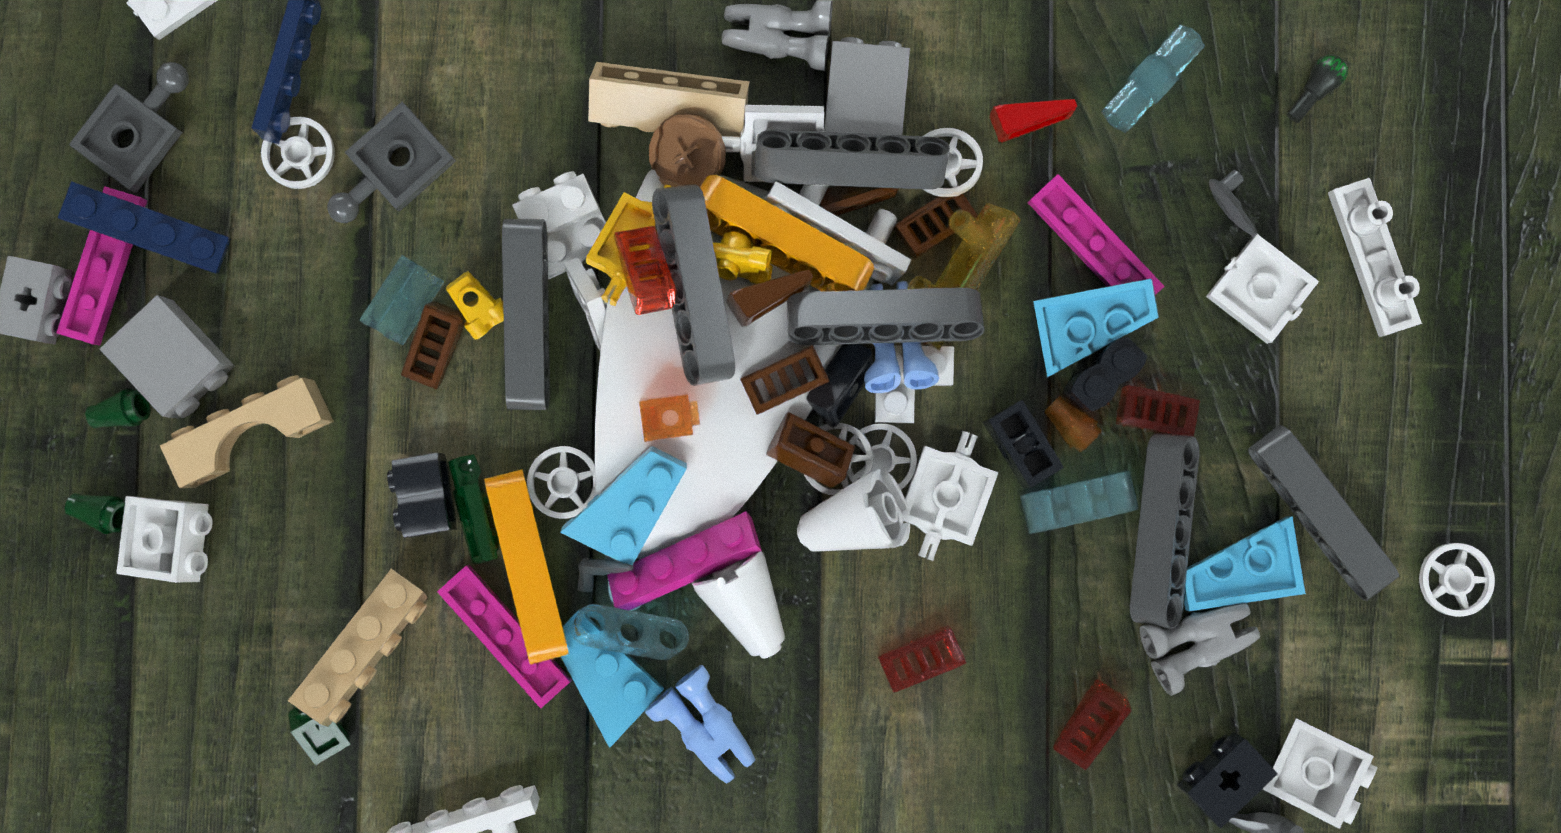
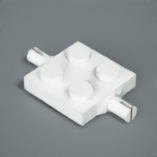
(771, 117)
(948, 495)

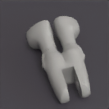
(768, 26)
(1212, 640)

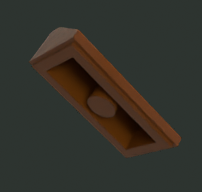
(846, 199)
(811, 450)

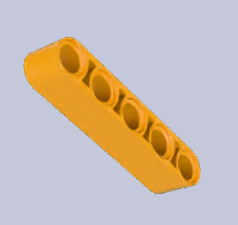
(792, 241)
(526, 567)

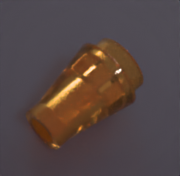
(1073, 425)

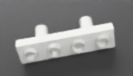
(1375, 258)
(887, 262)
(479, 815)

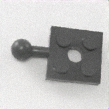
(152, 132)
(396, 183)

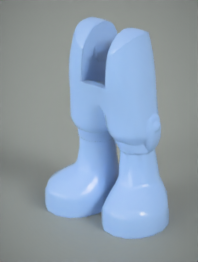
(884, 373)
(708, 738)

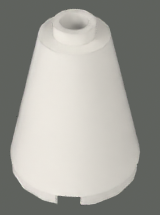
(858, 517)
(745, 604)

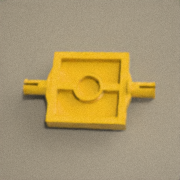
(627, 215)

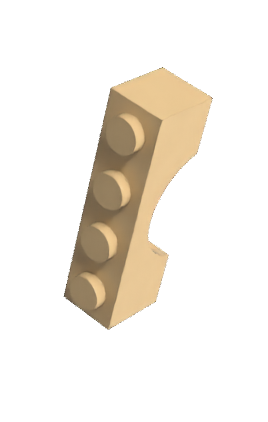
(205, 451)

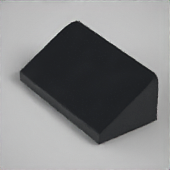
(846, 381)

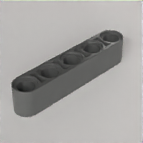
(851, 159)
(699, 300)
(526, 314)
(884, 316)
(1323, 512)
(1164, 530)

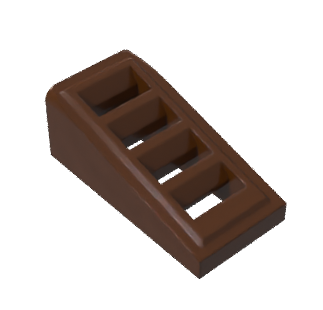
(909, 238)
(759, 299)
(452, 335)
(754, 394)

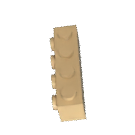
(651, 96)
(358, 649)

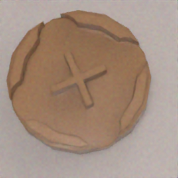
(686, 150)

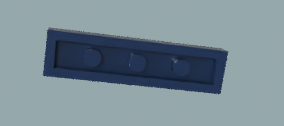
(283, 75)
(143, 228)

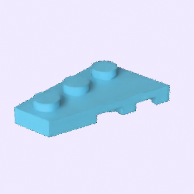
(1091, 319)
(629, 508)
(1248, 571)
(609, 683)

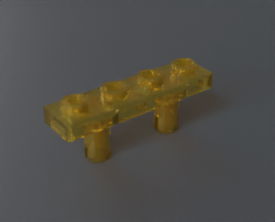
(978, 251)

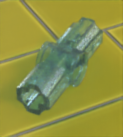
(1153, 78)

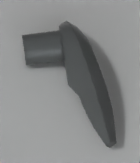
(1229, 203)
(593, 566)
(1265, 823)

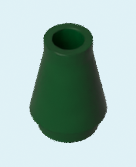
(121, 409)
(99, 512)

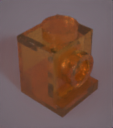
(653, 409)

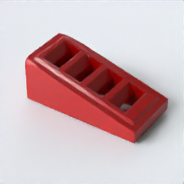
(1022, 118)

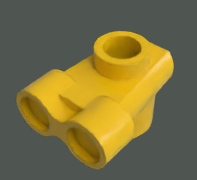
(741, 259)
(480, 313)

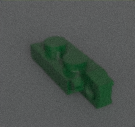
(472, 510)

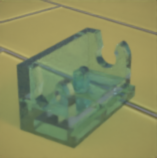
(401, 300)

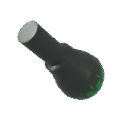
(1325, 77)

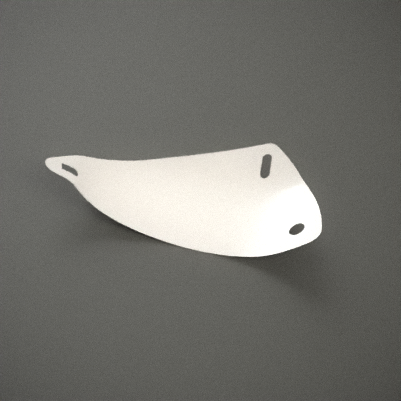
(731, 443)

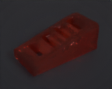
(649, 294)
(1128, 405)
(942, 666)
(1089, 704)

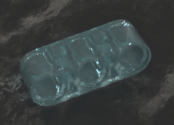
(1079, 502)
(648, 627)

